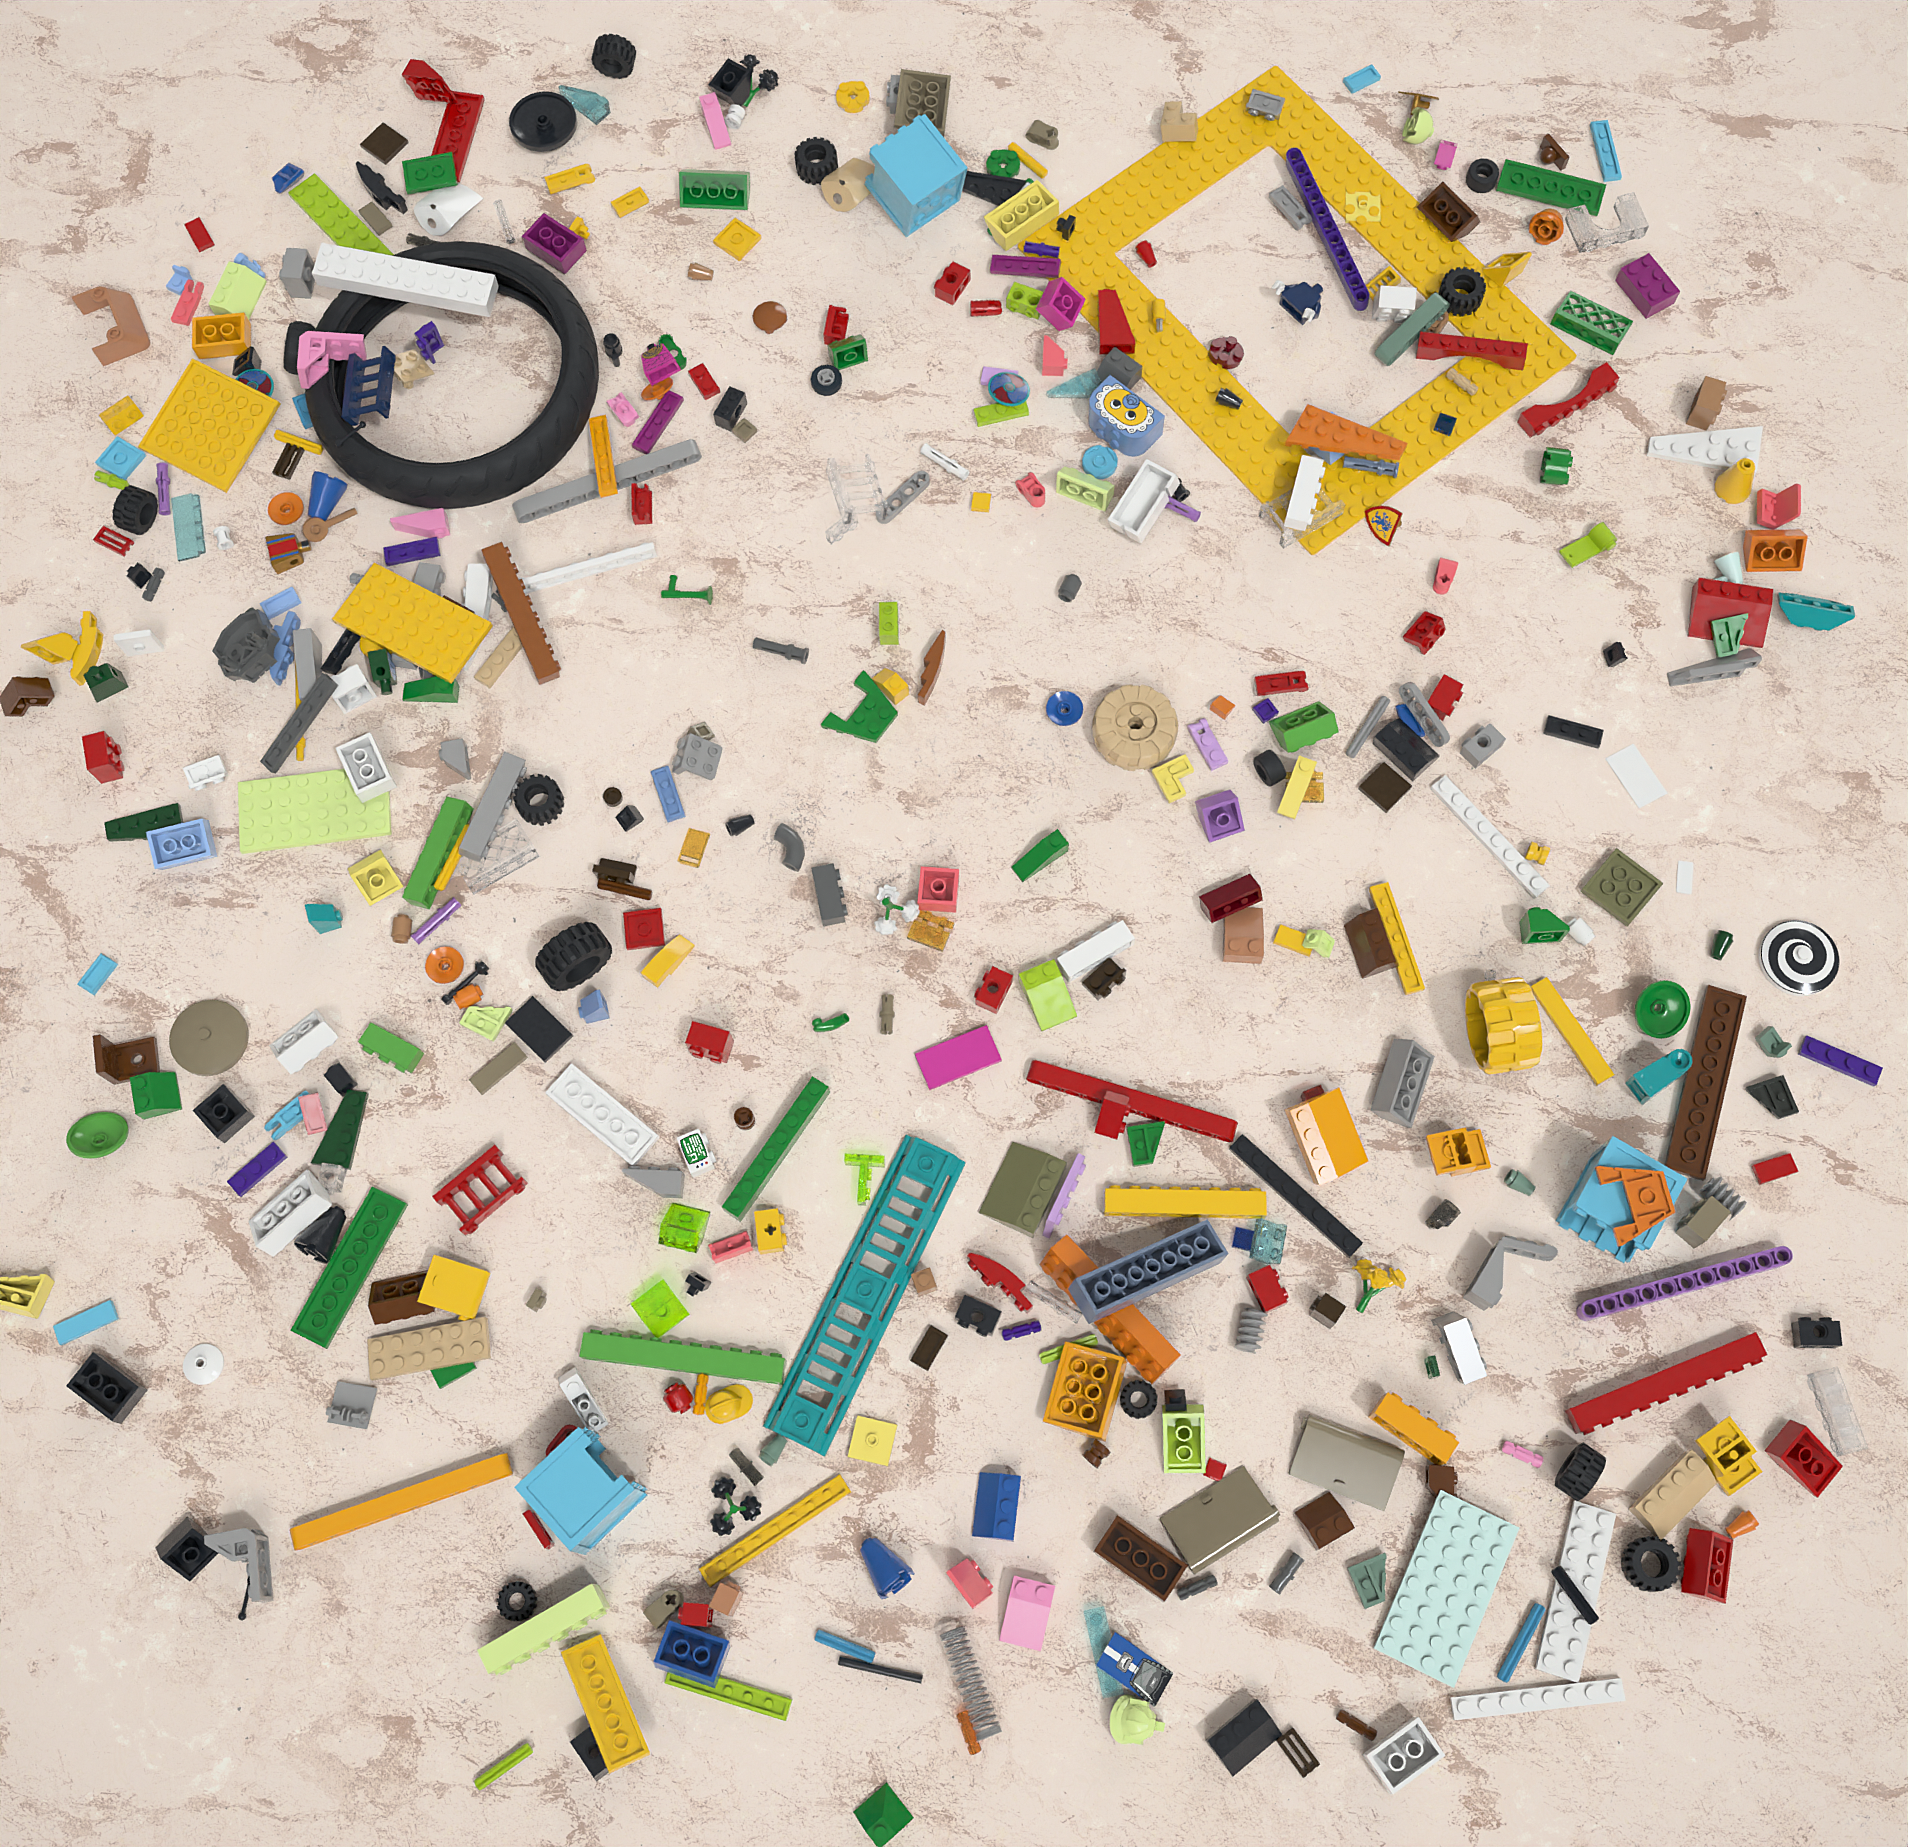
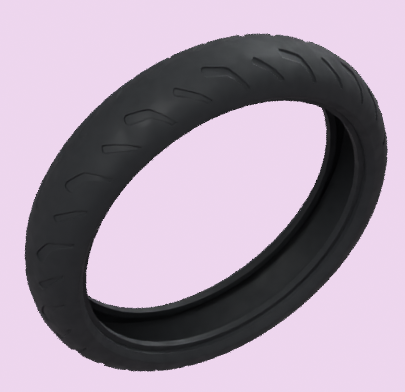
(505, 468)

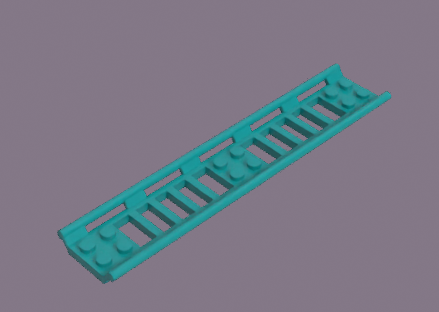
(865, 1292)

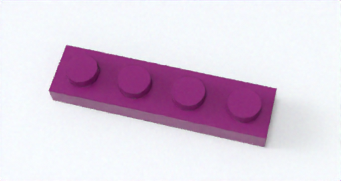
(1025, 266)
(657, 422)

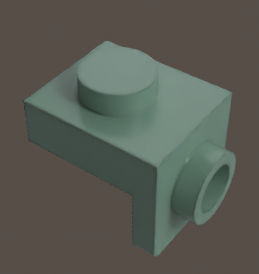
(1772, 1043)

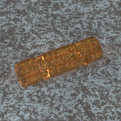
(968, 1732)

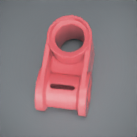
(1030, 488)
(1444, 575)

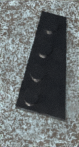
(992, 187)

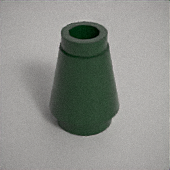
(1721, 944)

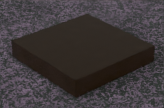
(384, 143)
(1385, 787)

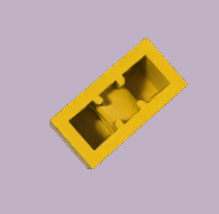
(763, 1221)

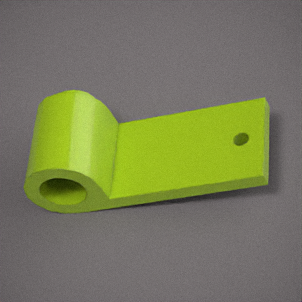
(1595, 542)

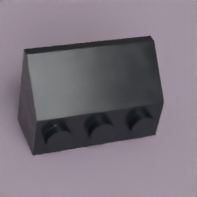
(1405, 748)
(1244, 1737)

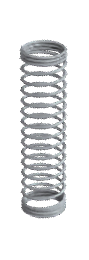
(960, 1633)

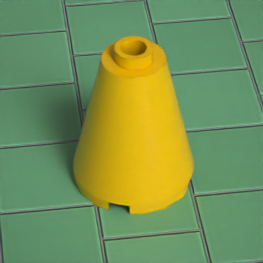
(1736, 482)

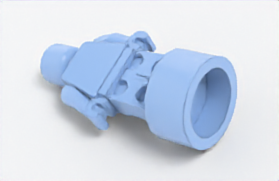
(254, 266)

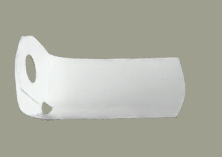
(450, 206)

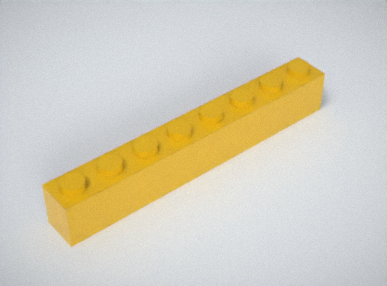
(1185, 1203)

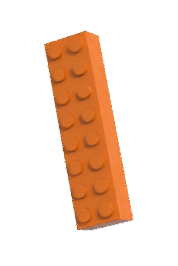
(1126, 1328)

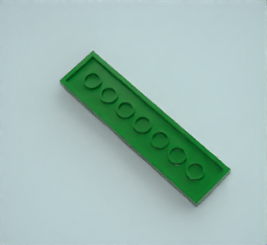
(349, 1267)

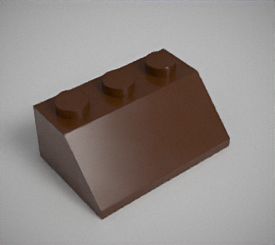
(1449, 213)
(1371, 943)
(397, 1298)

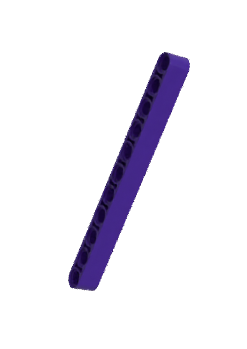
(1327, 235)

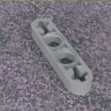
(904, 498)
(1427, 712)

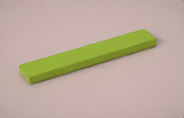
(738, 1695)

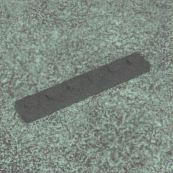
(299, 723)

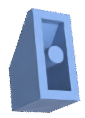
(594, 1007)

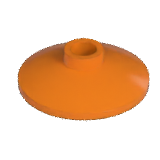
(658, 390)
(282, 503)
(438, 959)

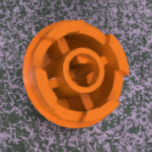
(1546, 226)

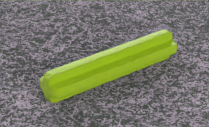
(1055, 1353)
(503, 1766)

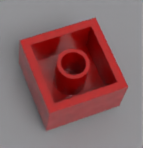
(103, 757)
(709, 1042)

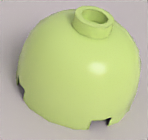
(1418, 127)

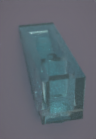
(587, 103)
(1078, 387)

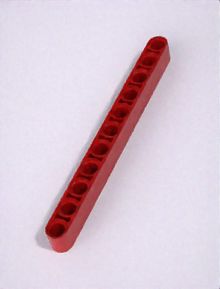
(1141, 1103)

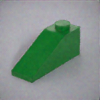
(431, 690)
(1041, 855)

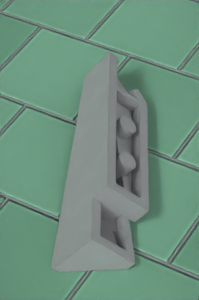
(1716, 668)

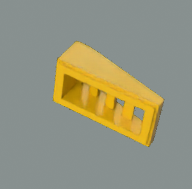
(1396, 279)

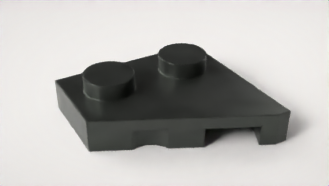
(1774, 1096)

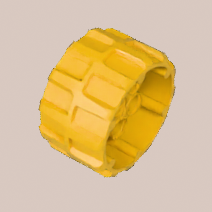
(1503, 1025)

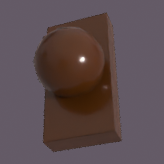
(1553, 153)

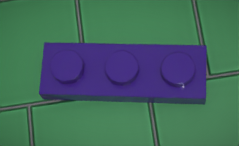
(411, 551)
(257, 1169)

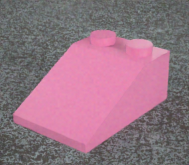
(1027, 1613)

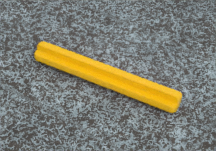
(451, 863)

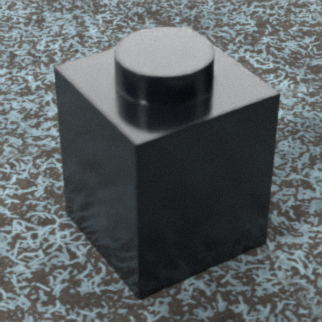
(340, 1079)

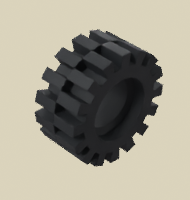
(1129, 1408)
(504, 1597)

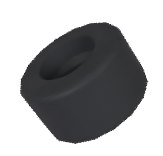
(1482, 184)
(1269, 767)

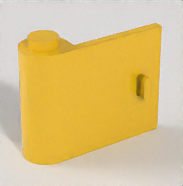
(454, 1287)

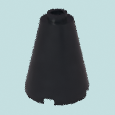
(322, 1235)

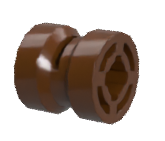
(742, 1115)
(1096, 1453)

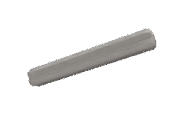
(1368, 727)

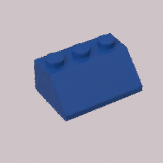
(996, 1506)

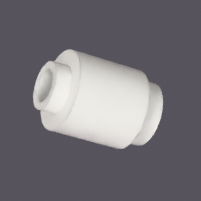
(1580, 931)

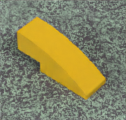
(667, 960)

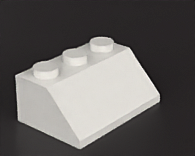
(303, 1042)

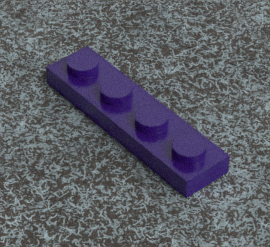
(1840, 1061)

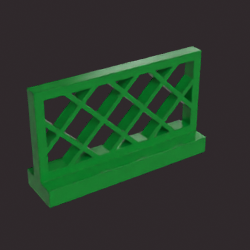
(1587, 330)

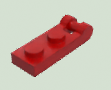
(1281, 683)

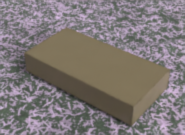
(375, 218)

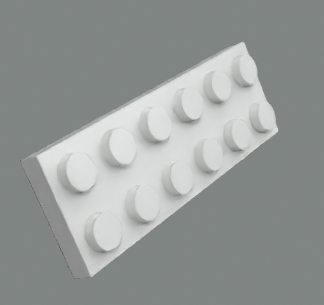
(602, 1115)

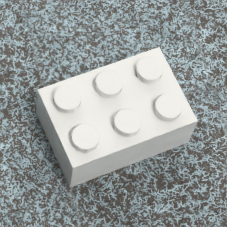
(1393, 303)
(366, 767)
(1403, 1755)

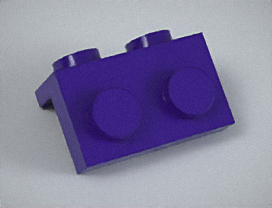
(428, 341)

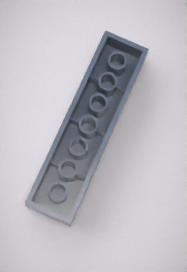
(1147, 1271)

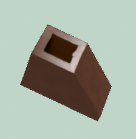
(1441, 1478)

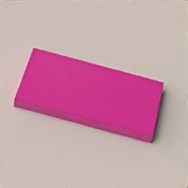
(958, 1057)

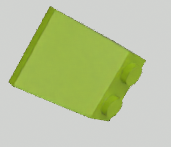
(1047, 995)
(1184, 1440)

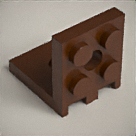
(116, 1061)

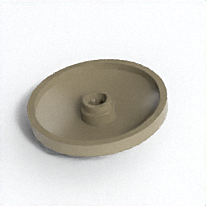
(208, 1038)

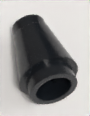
(1228, 399)
(739, 824)

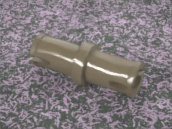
(887, 1014)

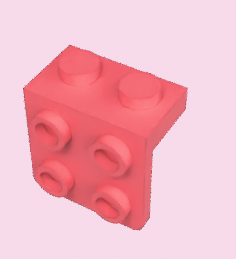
(1778, 508)

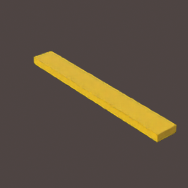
(774, 1530)

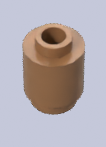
(401, 929)

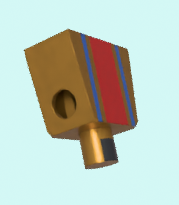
(286, 551)

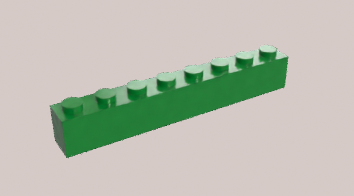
(776, 1149)

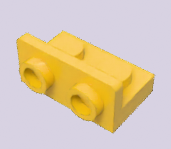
(121, 415)

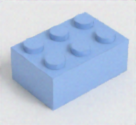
(181, 844)

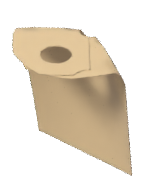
(853, 190)

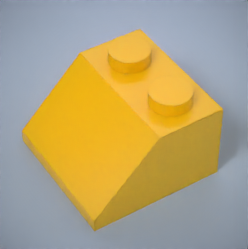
(53, 648)

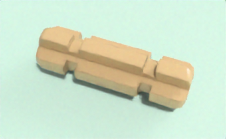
(1462, 381)

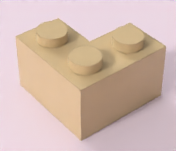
(1178, 125)

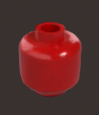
(678, 1398)

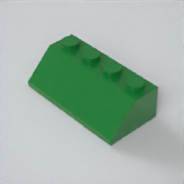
(714, 189)

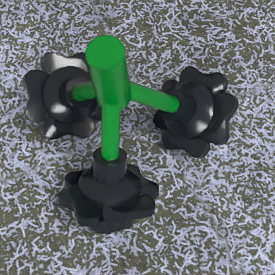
(767, 80)
(748, 1508)

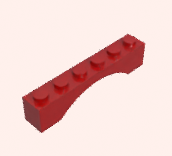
(1505, 353)
(1539, 417)

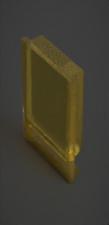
(694, 847)

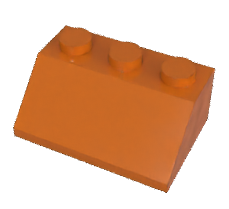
(1774, 550)

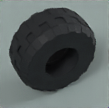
(291, 348)

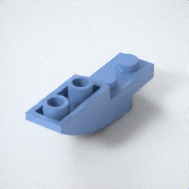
(282, 651)

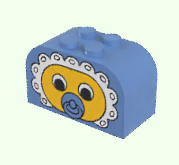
(1124, 418)

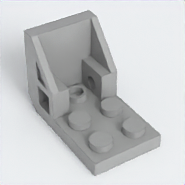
(251, 1547)

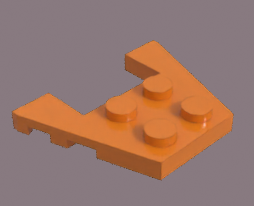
(1646, 1196)

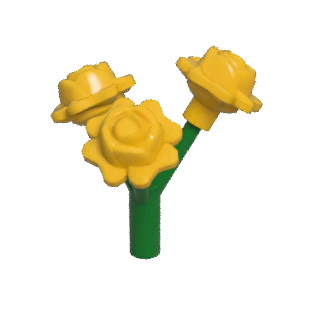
(1378, 1279)

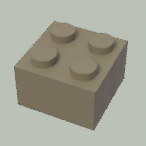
(1702, 1221)

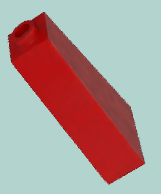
(1113, 324)

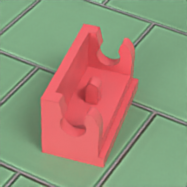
(730, 1247)

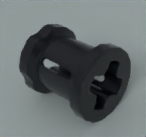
(1181, 493)

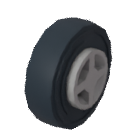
(825, 373)

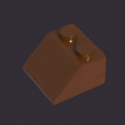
(1324, 1520)

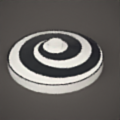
(1798, 958)

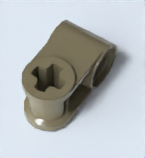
(1041, 133)
(661, 1610)

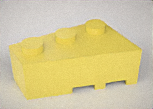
(25, 1294)

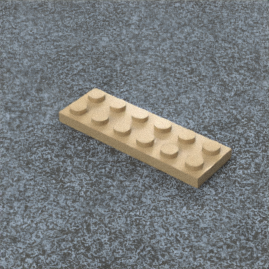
(429, 1348)

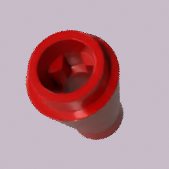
(1145, 252)

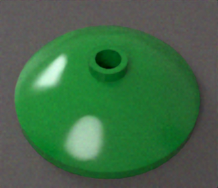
(1671, 1010)

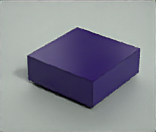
(1265, 710)

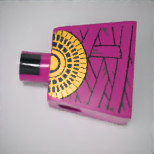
(658, 363)

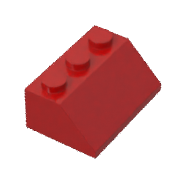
(1707, 1565)

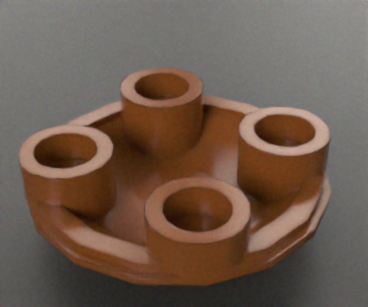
(769, 316)

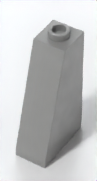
(308, 659)

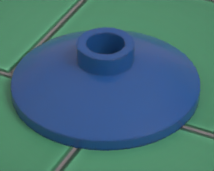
(1068, 701)

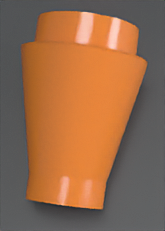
(1742, 1524)

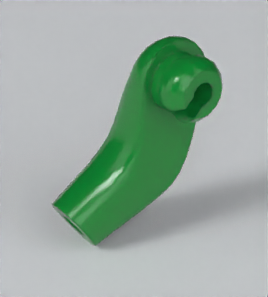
(831, 1024)

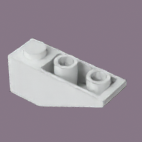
(582, 1400)

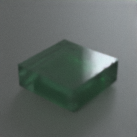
(1432, 1367)

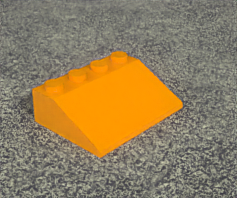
(1326, 1136)
(1085, 1391)

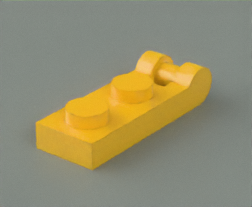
(569, 178)

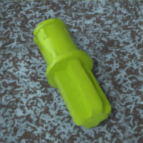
(111, 480)

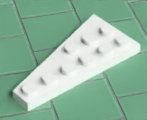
(1710, 448)

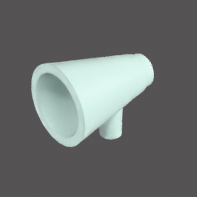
(1730, 568)

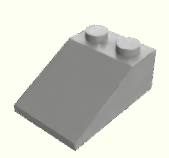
(1488, 1282)

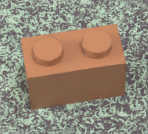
(726, 1598)

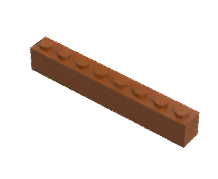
(520, 612)

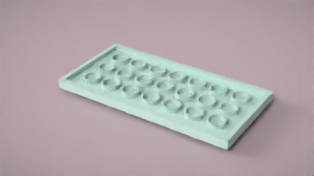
(1446, 1588)

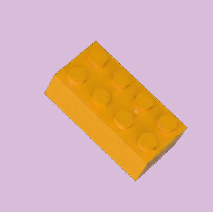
(1414, 1429)

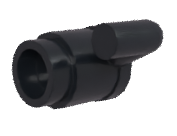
(613, 348)

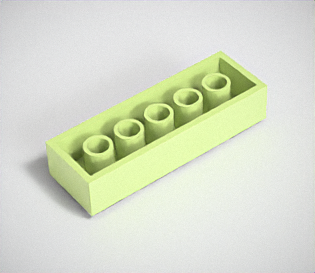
(543, 1629)

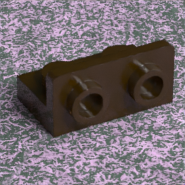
(1104, 979)

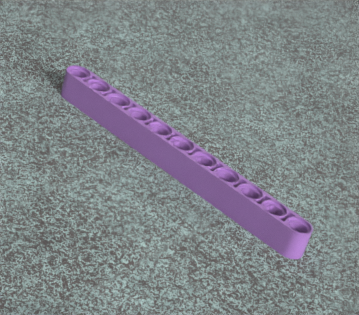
(1693, 1279)

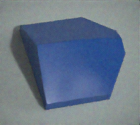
(287, 177)

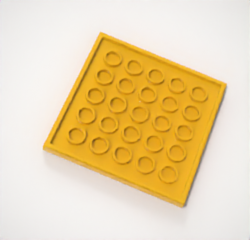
(209, 425)

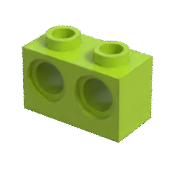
(1026, 297)
(888, 623)

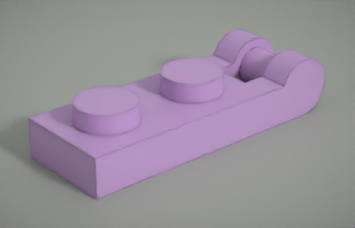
(1207, 744)

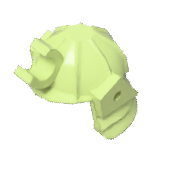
(1133, 1720)

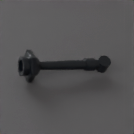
(480, 968)

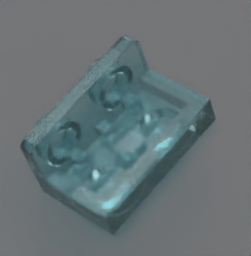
(1268, 1242)

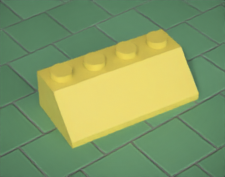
(1022, 215)

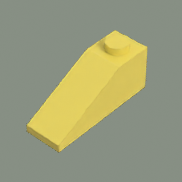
(1297, 787)

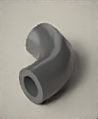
(793, 844)

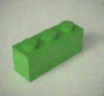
(390, 1048)

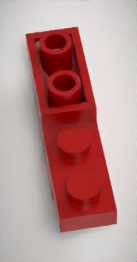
(995, 1274)

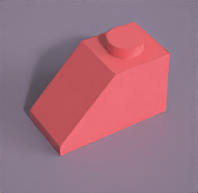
(1053, 358)

